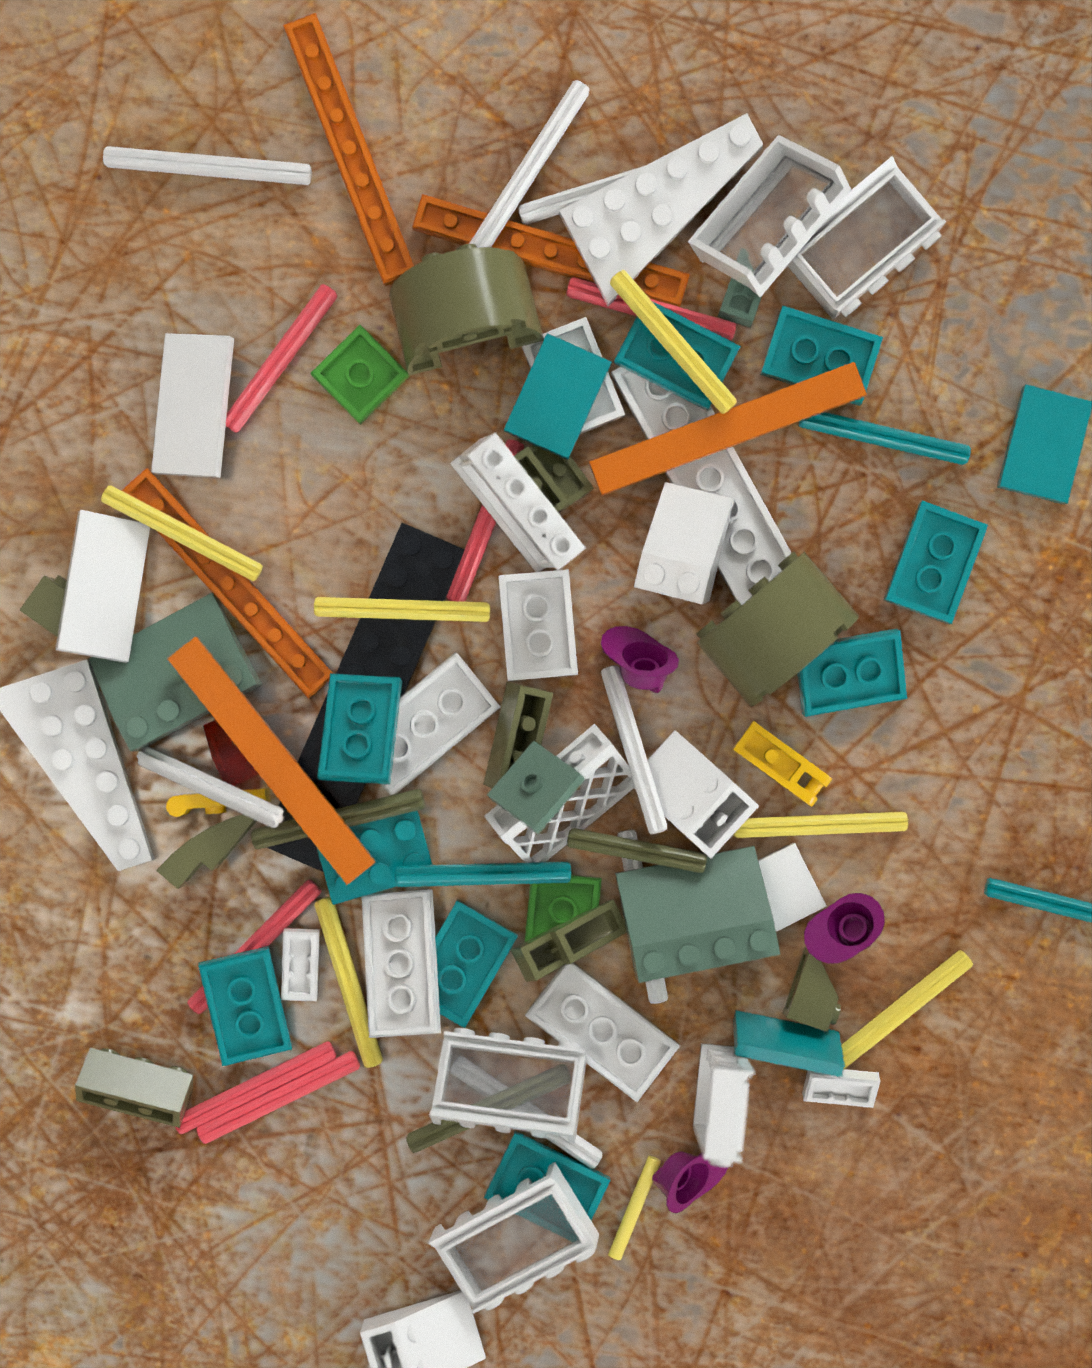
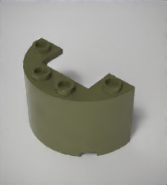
(461, 302)
(777, 628)

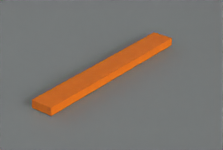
(349, 147)
(537, 247)
(727, 429)
(239, 595)
(271, 760)

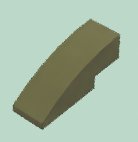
(206, 848)
(569, 941)

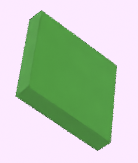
(359, 374)
(559, 902)

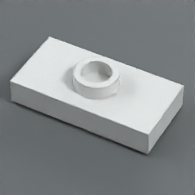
(300, 964)
(851, 1089)

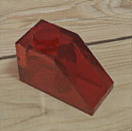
(227, 757)

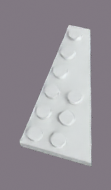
(645, 210)
(73, 741)

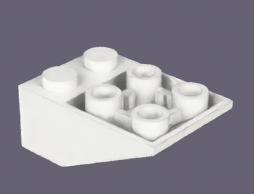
(697, 794)
(424, 1335)

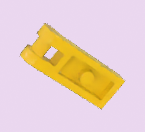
(781, 763)
(185, 803)

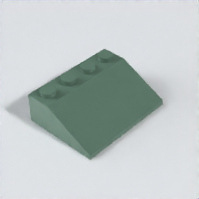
(149, 694)
(694, 919)

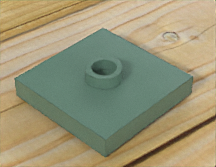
(536, 787)

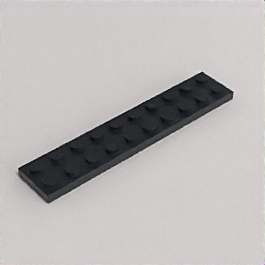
(414, 569)

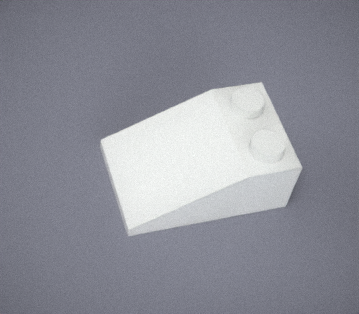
(684, 543)

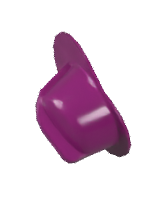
(641, 658)
(844, 928)
(686, 1178)

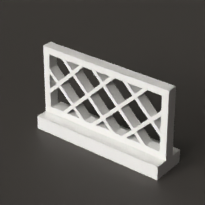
(585, 756)

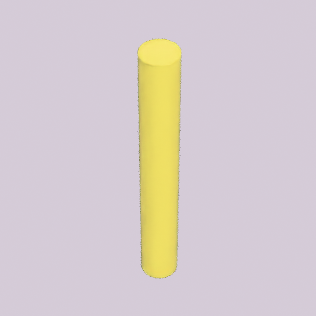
(634, 1208)

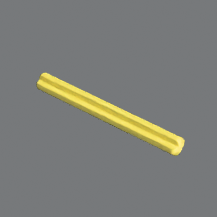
(673, 341)
(181, 533)
(402, 609)
(823, 824)
(348, 981)
(905, 1006)

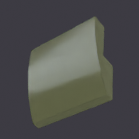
(556, 477)

